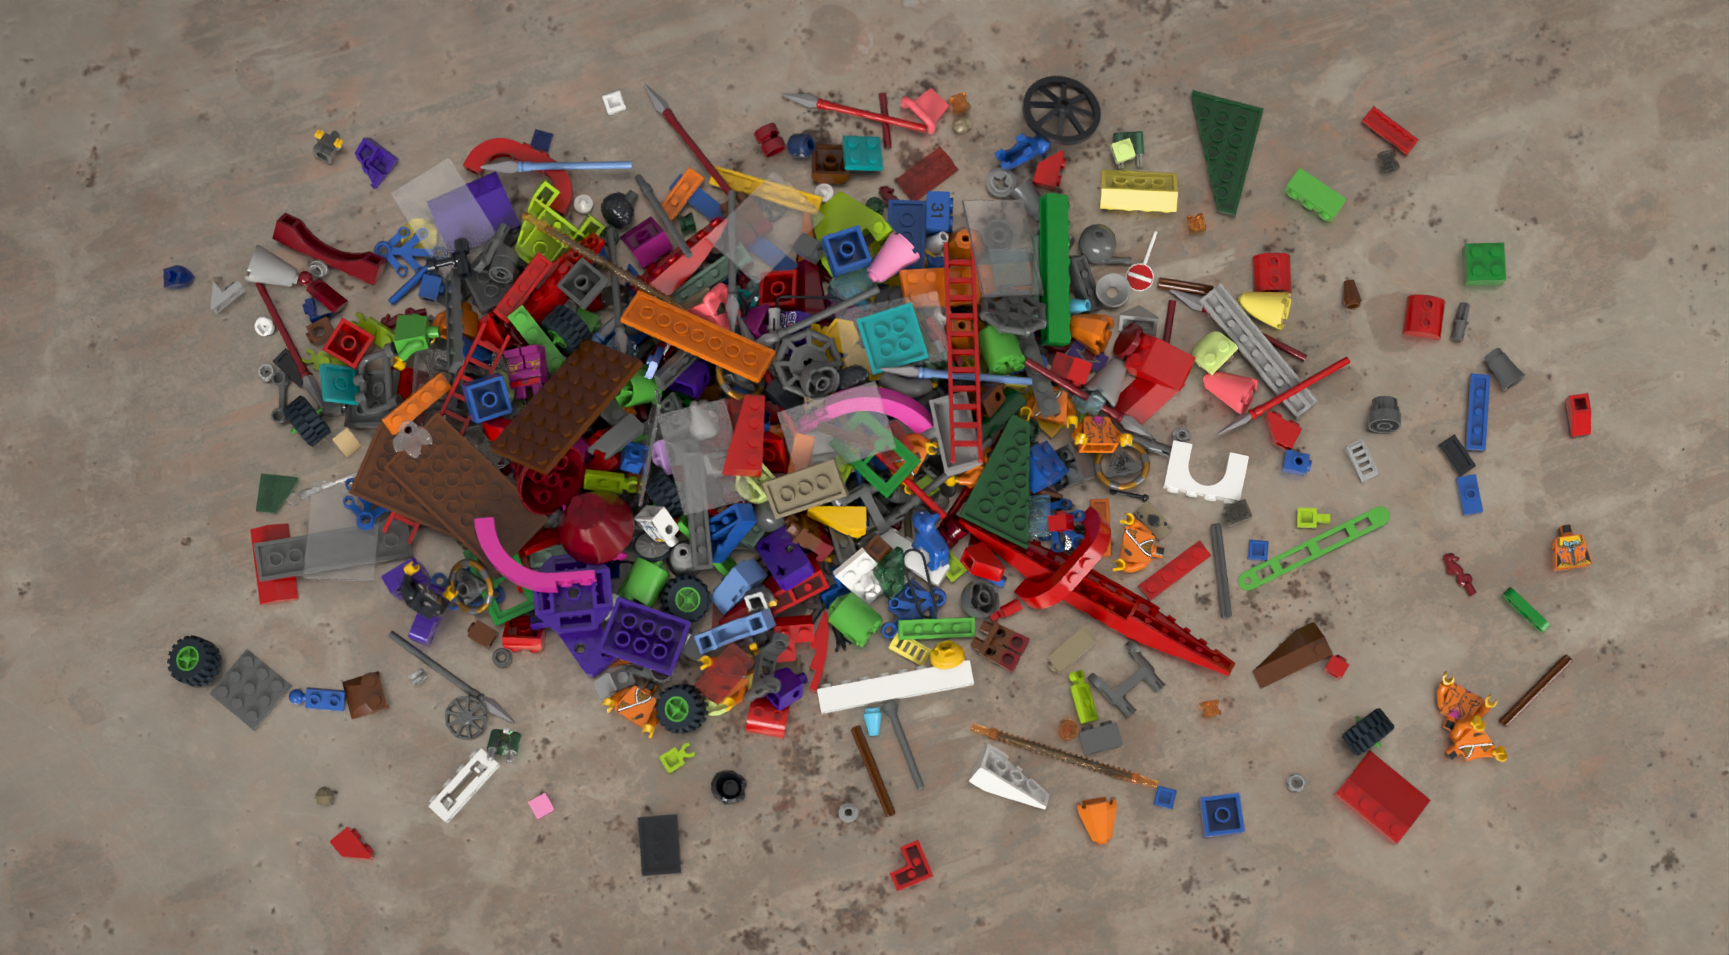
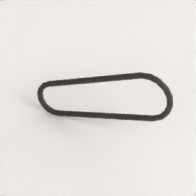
(807, 297)
(929, 583)

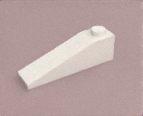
(999, 776)

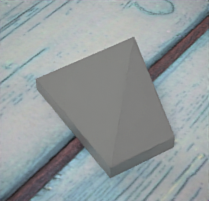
(1140, 316)

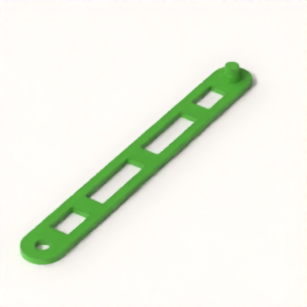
(1378, 517)

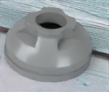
(1116, 281)

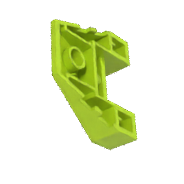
(845, 212)
(533, 241)

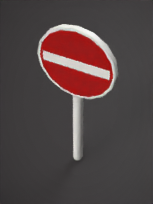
(1140, 275)

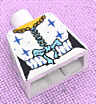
(658, 524)

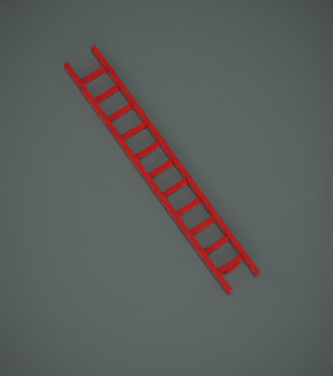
(488, 345)
(962, 352)

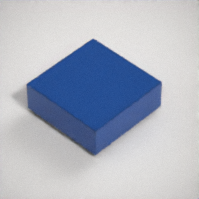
(1258, 550)
(1165, 797)

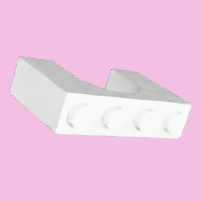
(1179, 478)

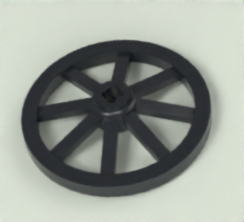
(1061, 108)

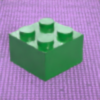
(1484, 264)

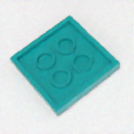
(892, 338)

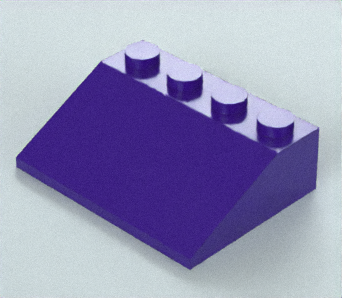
(494, 201)
(645, 636)

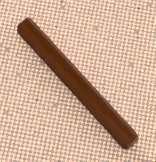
(1535, 691)
(873, 771)

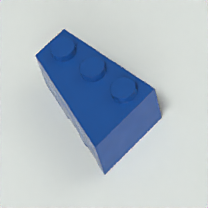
(729, 529)

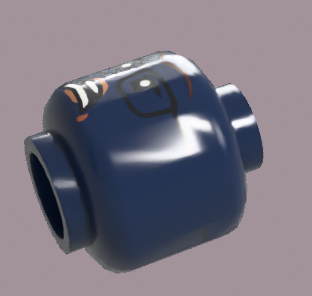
(801, 145)

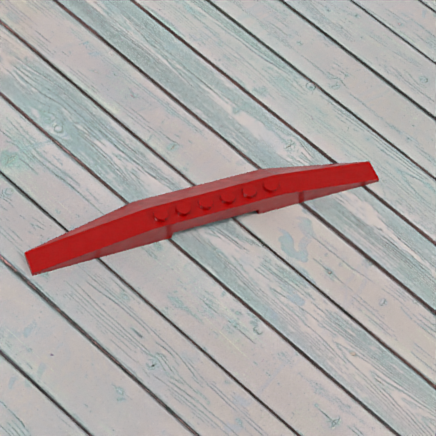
(1107, 602)

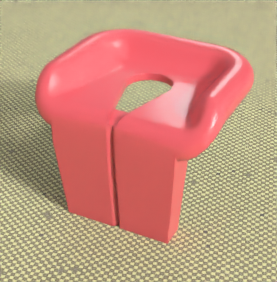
(928, 107)
(710, 304)

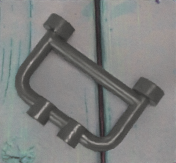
(362, 378)

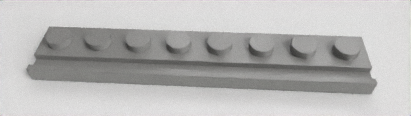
(1256, 348)

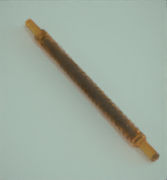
(542, 225)
(1134, 777)

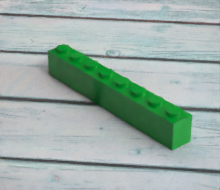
(1055, 268)

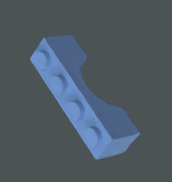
(734, 630)

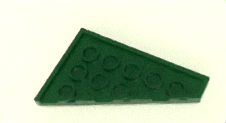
(1227, 140)
(1002, 490)

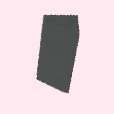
(1083, 282)

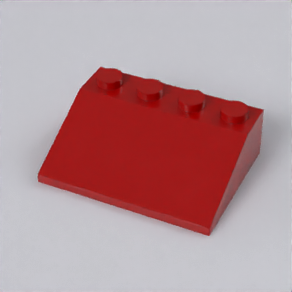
(1382, 798)

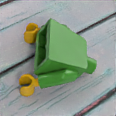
(412, 335)

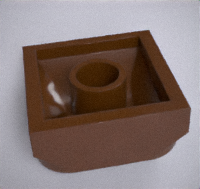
(828, 165)
(365, 695)

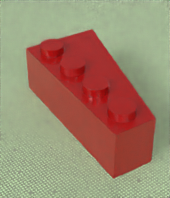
(746, 447)

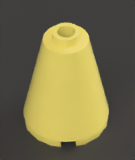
(1266, 306)

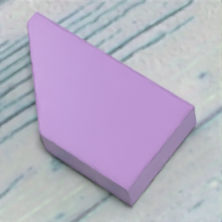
(660, 456)

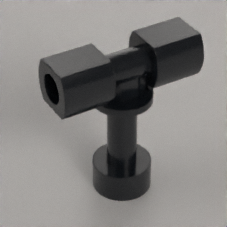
(458, 259)

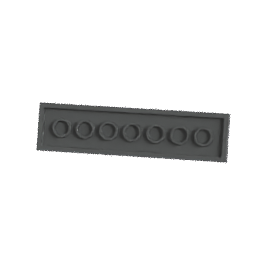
(287, 556)

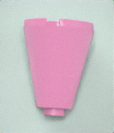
(892, 258)

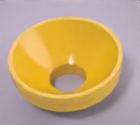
(947, 655)

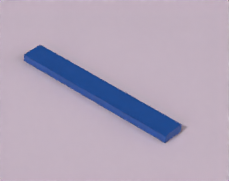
(711, 208)

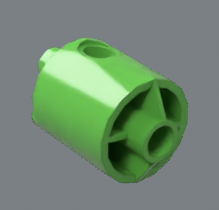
(1000, 351)
(638, 390)
(644, 582)
(854, 618)

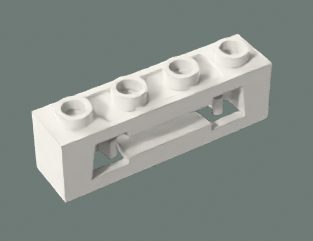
(451, 786)

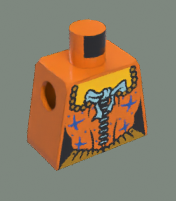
(1569, 550)

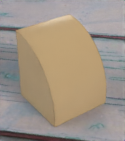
(347, 442)

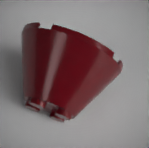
(546, 493)
(596, 527)

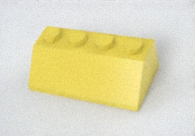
(1138, 191)

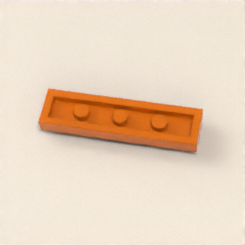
(417, 402)

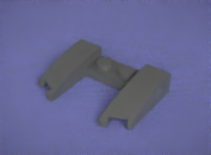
(623, 431)

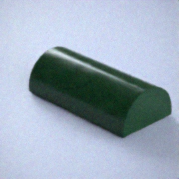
(1013, 403)

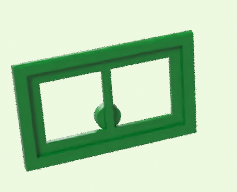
(889, 487)
(497, 616)

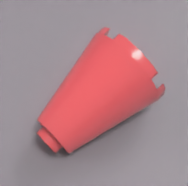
(1232, 389)

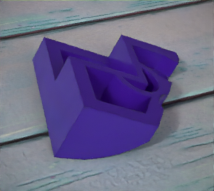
(375, 160)

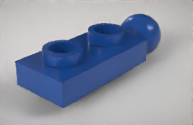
(319, 698)

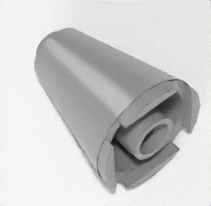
(270, 269)
(1108, 381)
(681, 564)

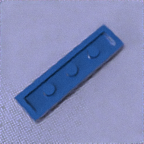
(1477, 412)

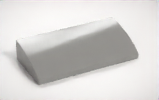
(965, 457)

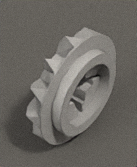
(999, 174)

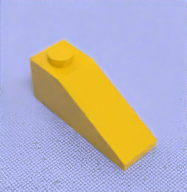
(842, 518)

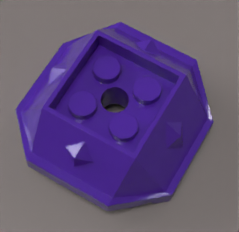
(579, 613)

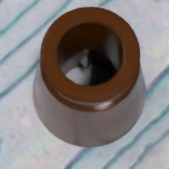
(1351, 295)

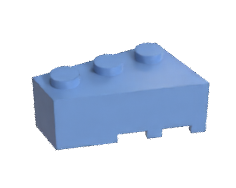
(733, 587)

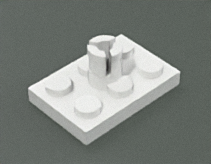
(858, 576)

